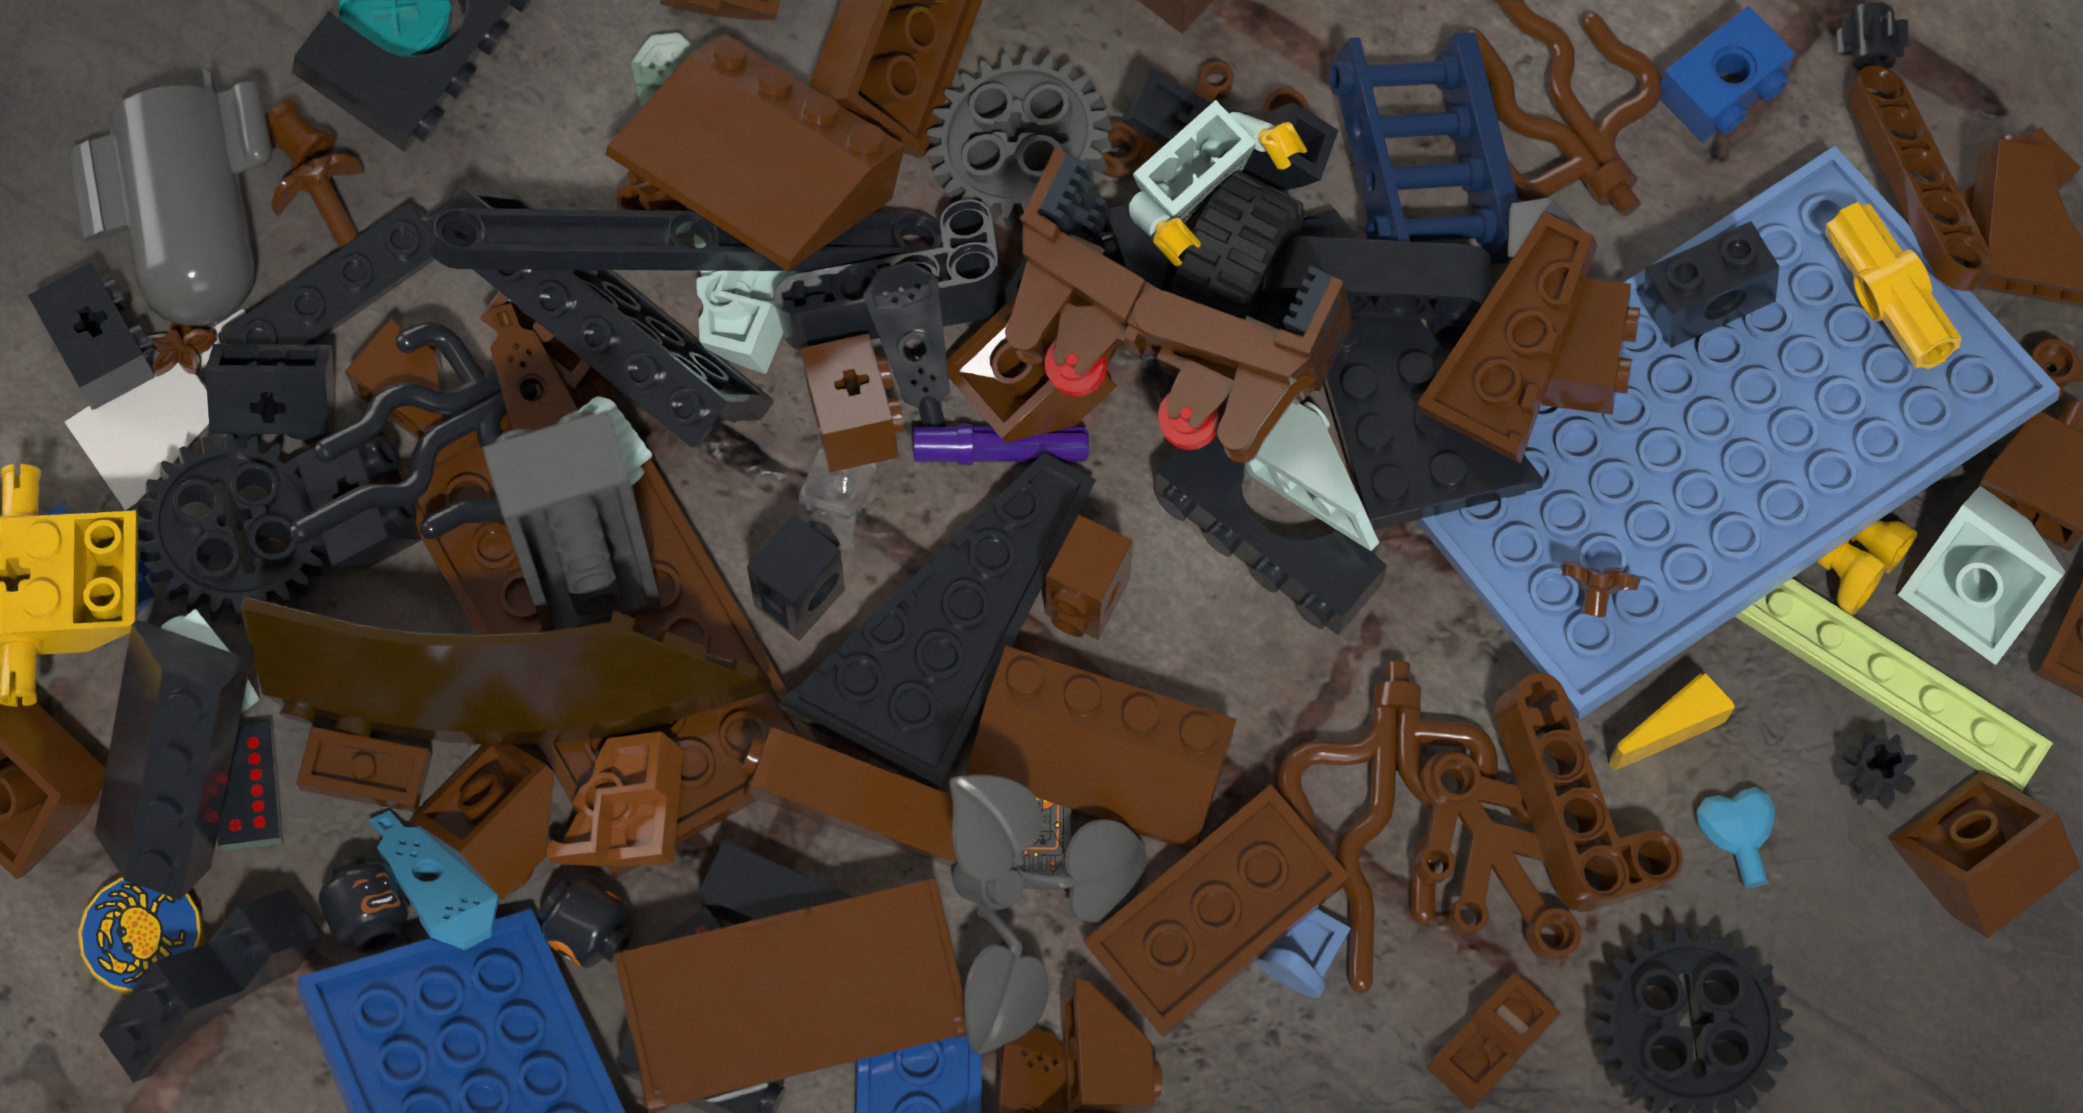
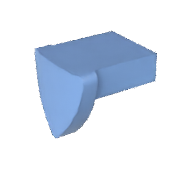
(1306, 954)

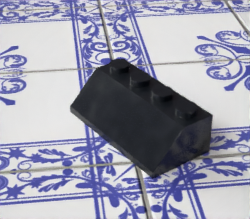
(169, 758)

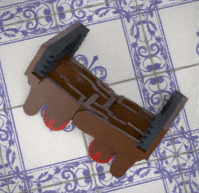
(1083, 306)

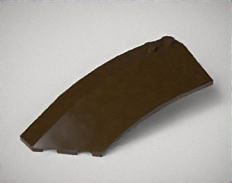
(487, 686)

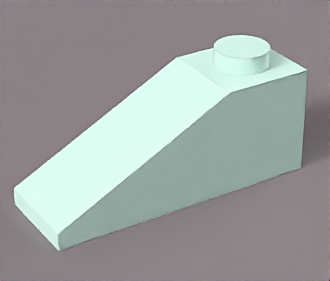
(1307, 470)

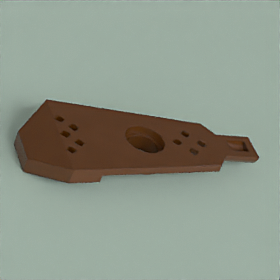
(555, 398)
(1032, 1086)

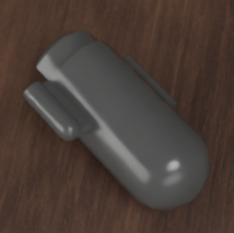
(178, 193)

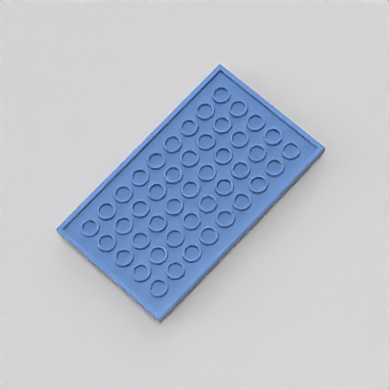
(1735, 452)

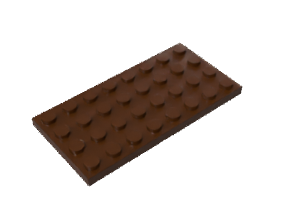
(695, 604)

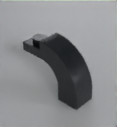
(1164, 108)

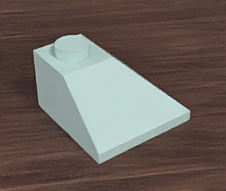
(1984, 575)

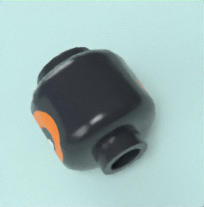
(585, 922)

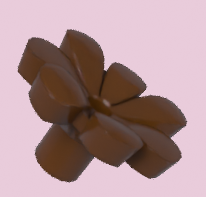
(1599, 585)

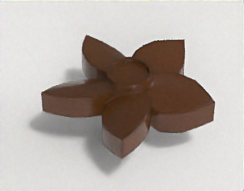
(180, 346)

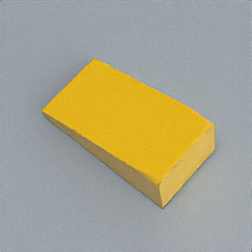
(1687, 714)

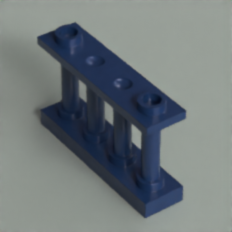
(1468, 122)

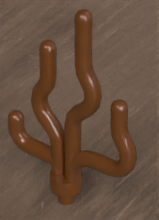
(1588, 146)
(1392, 736)

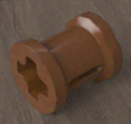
(296, 135)

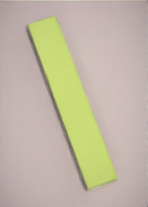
(1898, 683)

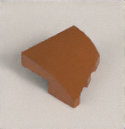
(626, 806)

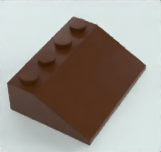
(759, 152)

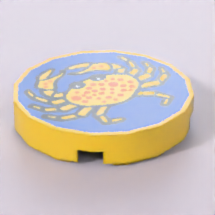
(133, 928)

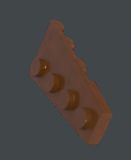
(1510, 348)

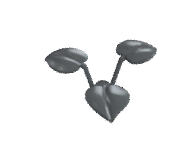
(989, 830)

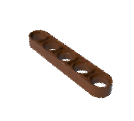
(1914, 195)

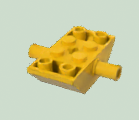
(72, 579)

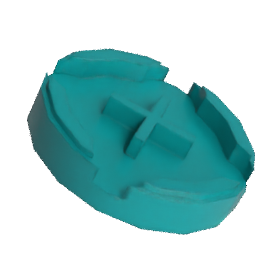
(400, 25)

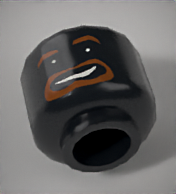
(363, 905)

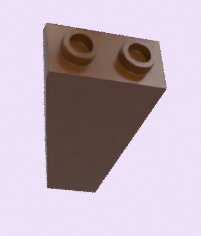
(849, 794)

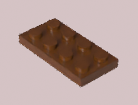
(1217, 910)

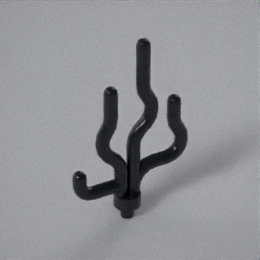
(480, 408)

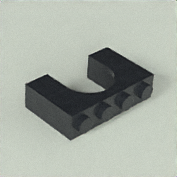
(393, 91)
(743, 890)

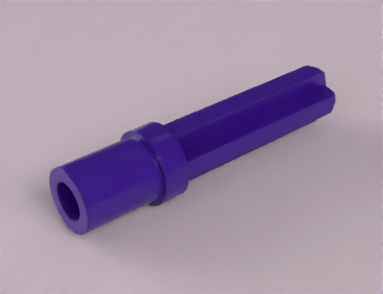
(983, 444)

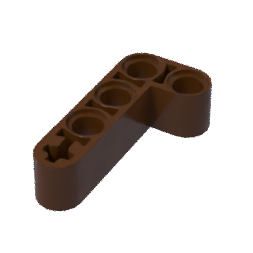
(1579, 793)

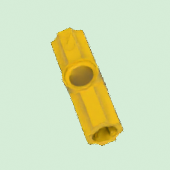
(1893, 286)

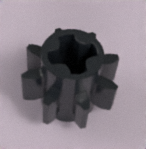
(1873, 35)
(1872, 784)

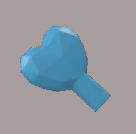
(1740, 828)

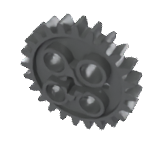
(1017, 135)

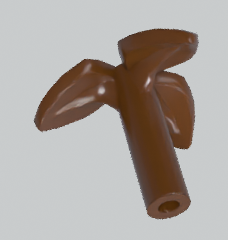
(315, 179)

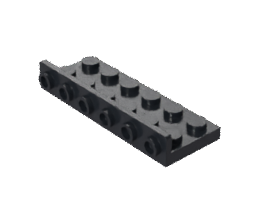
(624, 338)

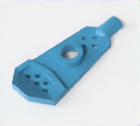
(451, 908)

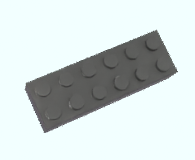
(573, 521)

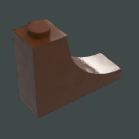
(2026, 224)

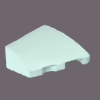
(740, 314)

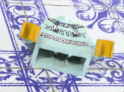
(1194, 165)

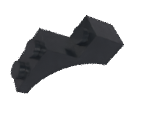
(192, 987)

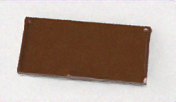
(791, 994)

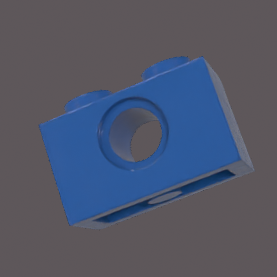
(1740, 48)

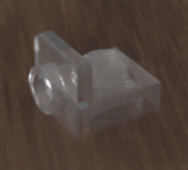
(835, 498)

